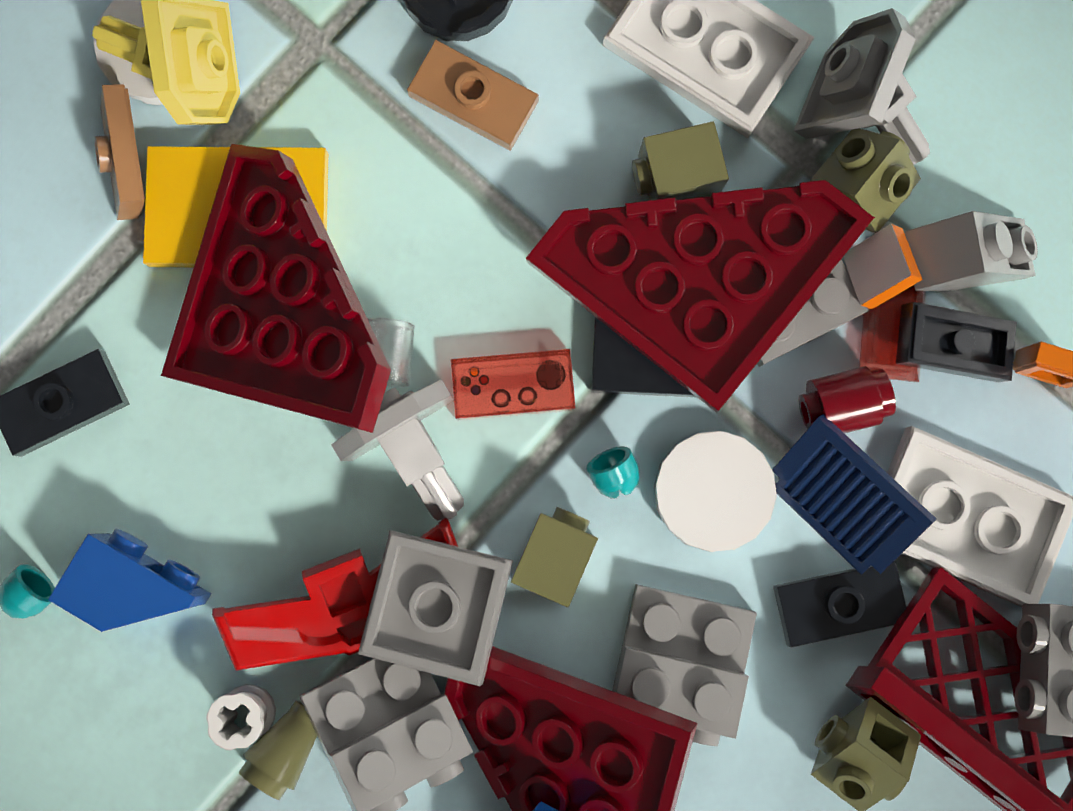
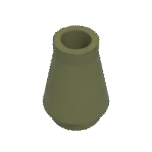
(280, 754)

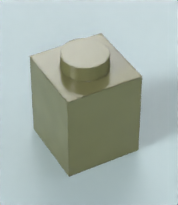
(681, 164)
(555, 556)

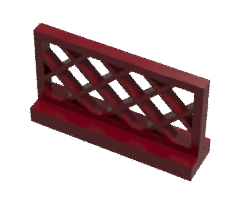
(944, 734)

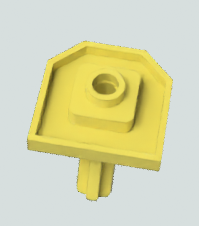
(184, 52)

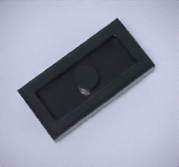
(956, 342)
(60, 403)
(839, 604)

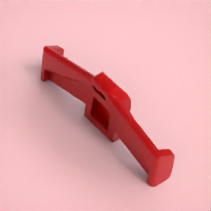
(312, 625)

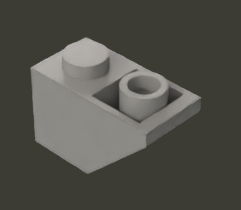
(972, 251)

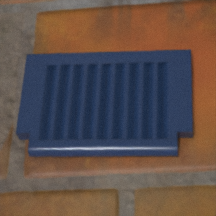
(849, 498)

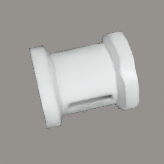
(223, 714)

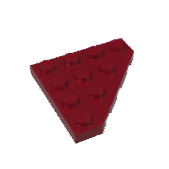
(704, 277)
(273, 304)
(570, 740)

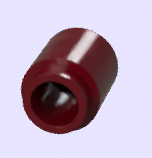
(849, 399)

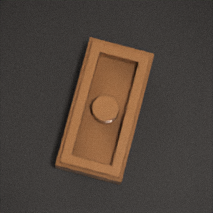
(473, 95)
(118, 152)

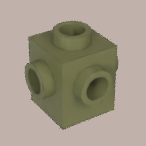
(871, 172)
(865, 755)

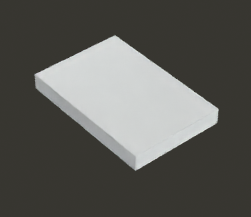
(712, 53)
(990, 520)

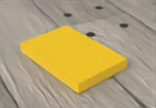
(182, 193)

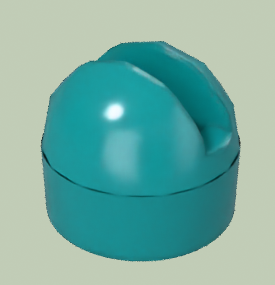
(614, 472)
(25, 592)

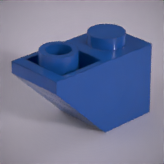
(119, 585)

